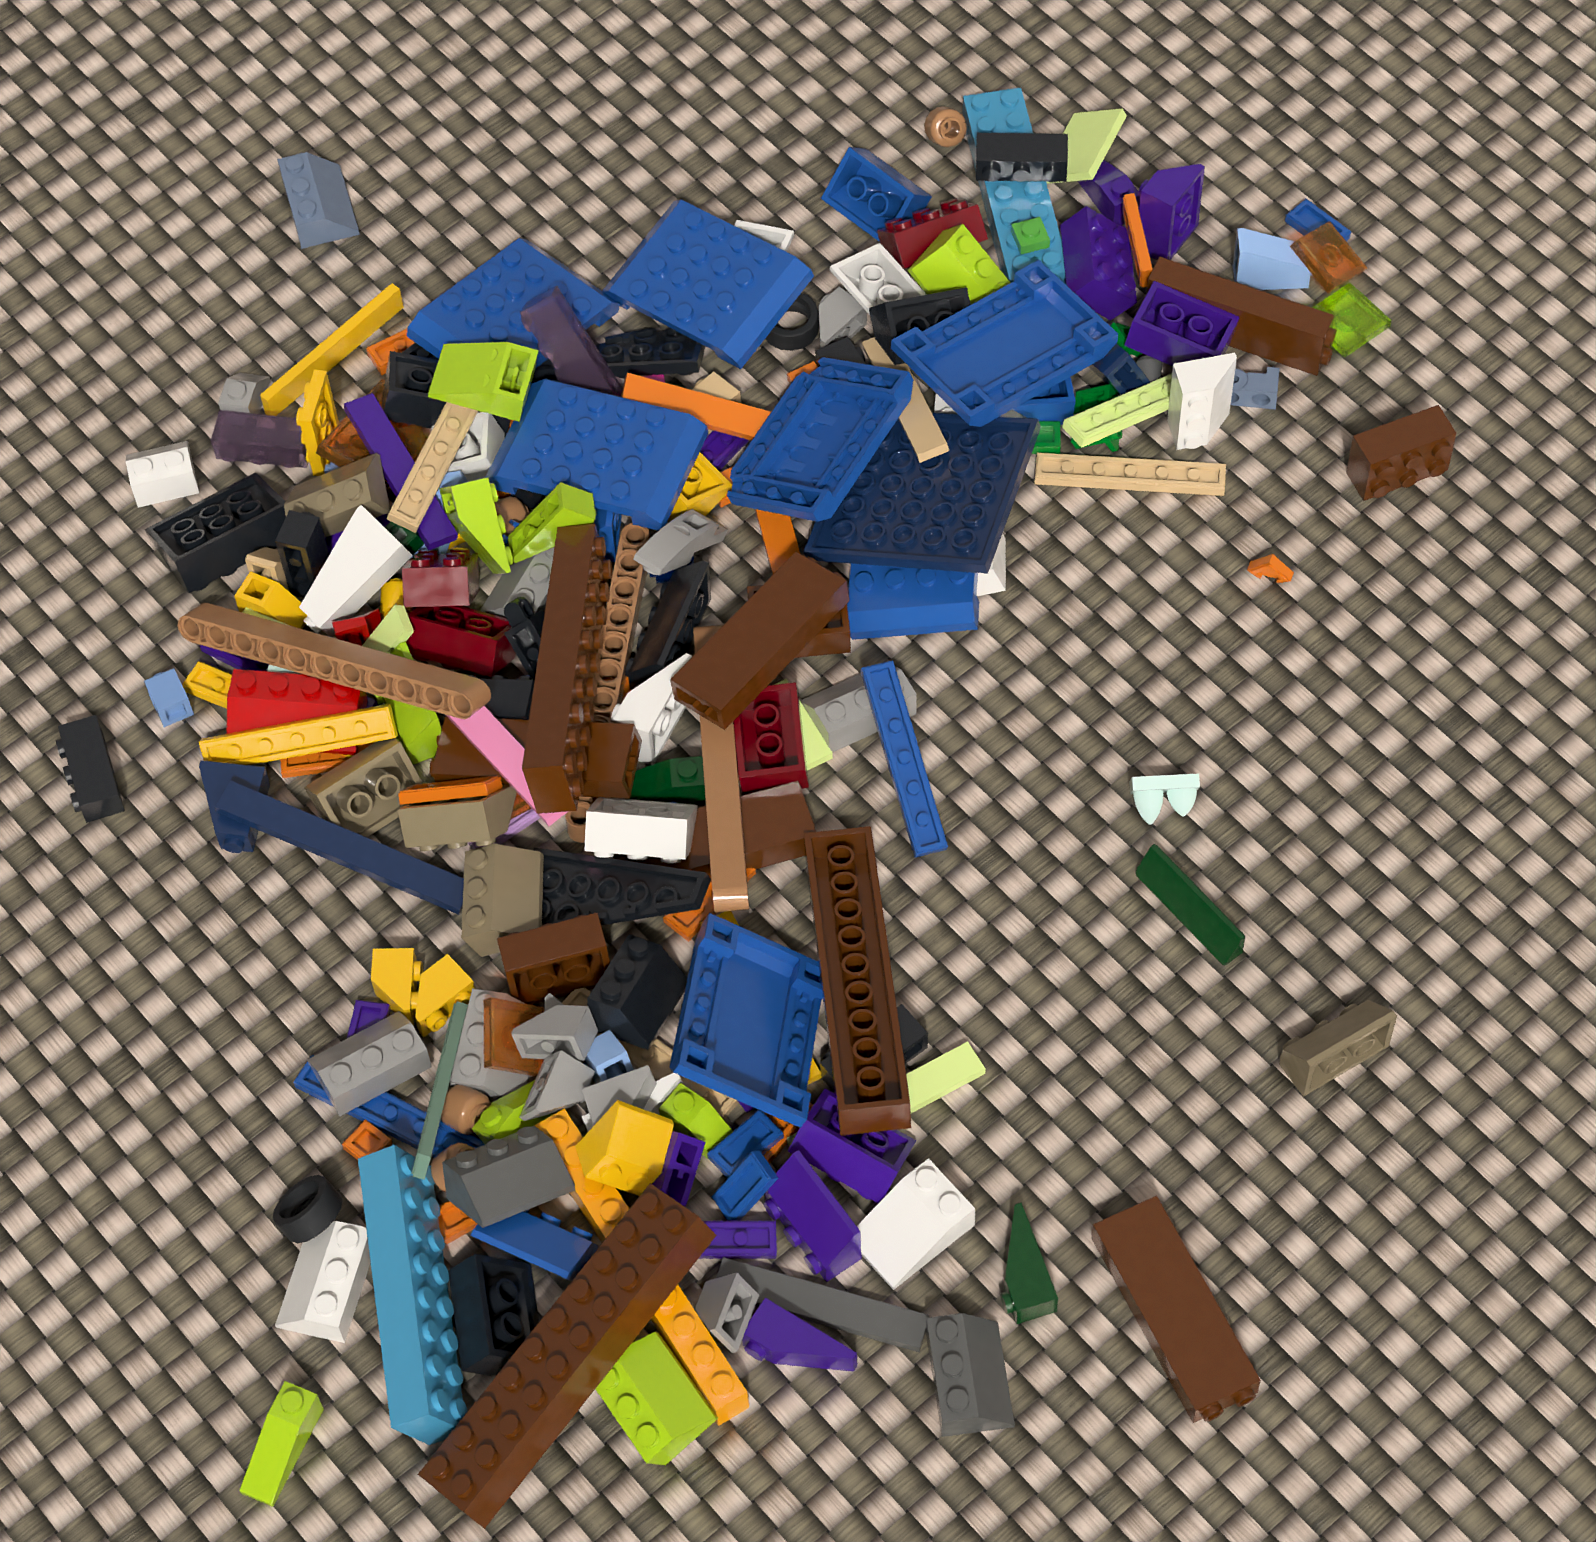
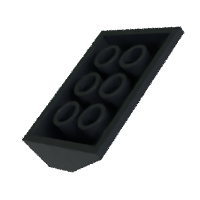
(219, 532)

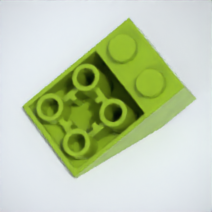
(485, 377)
(475, 518)

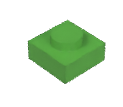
(1030, 235)

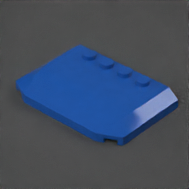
(819, 439)

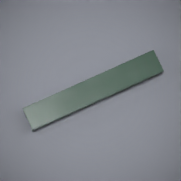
(439, 1090)

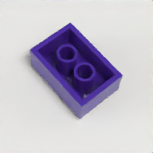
(1098, 262)
(1179, 327)

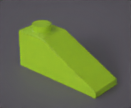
(560, 508)
(503, 1116)
(281, 1442)

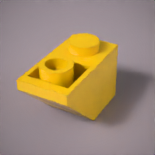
(270, 600)
(395, 979)
(438, 991)

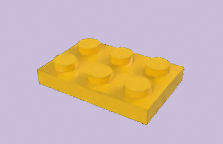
(317, 418)

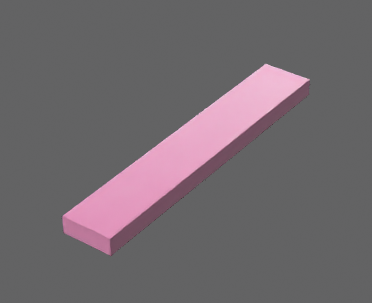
(502, 753)

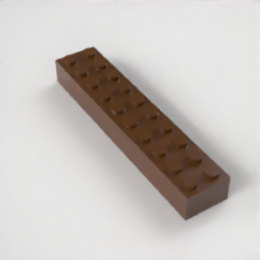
(567, 670)
(856, 982)
(567, 1355)

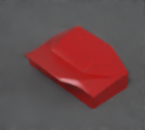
(357, 629)

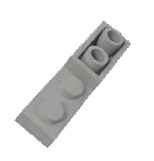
(678, 541)

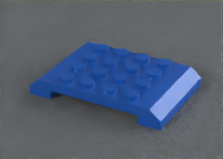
(710, 281)
(490, 300)
(1007, 346)
(607, 445)
(910, 601)
(749, 1020)

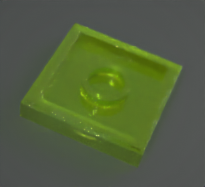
(1354, 318)

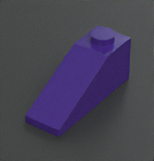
(1108, 191)
(680, 1167)
(793, 1342)

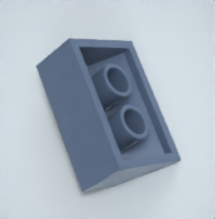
(317, 199)

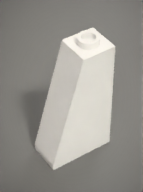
(353, 572)

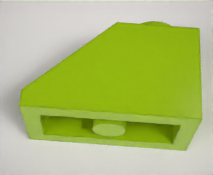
(695, 1117)

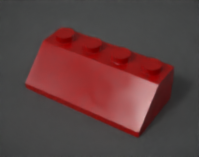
(276, 698)

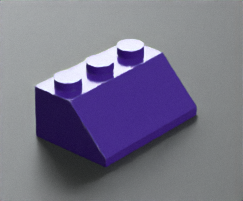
(1170, 208)
(859, 1160)
(813, 1218)

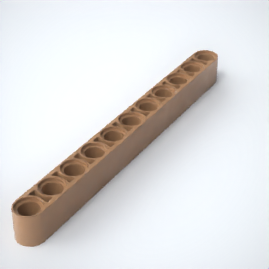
(615, 638)
(335, 660)
(723, 806)

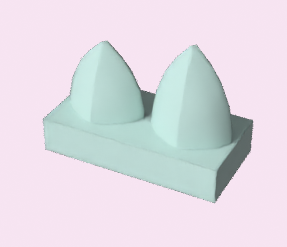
(1149, 793)

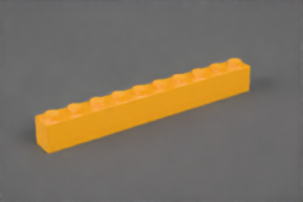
(676, 1317)

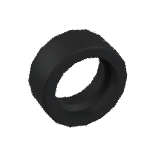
(801, 337)
(307, 1209)

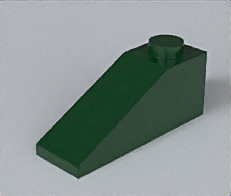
(671, 781)
(1027, 1281)

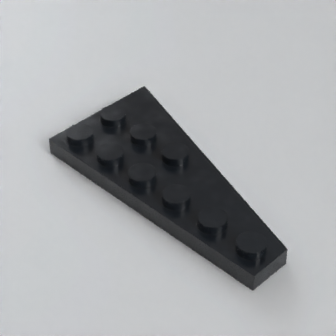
(643, 354)
(615, 888)

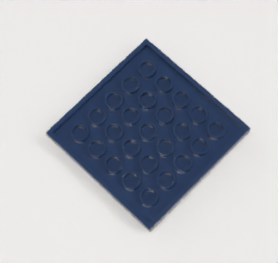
(933, 511)

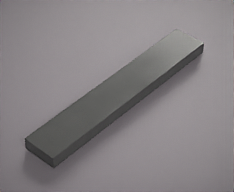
(833, 1306)

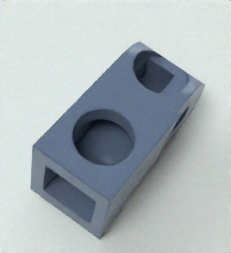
(1255, 389)

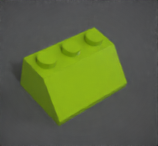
(956, 263)
(415, 725)
(655, 1400)

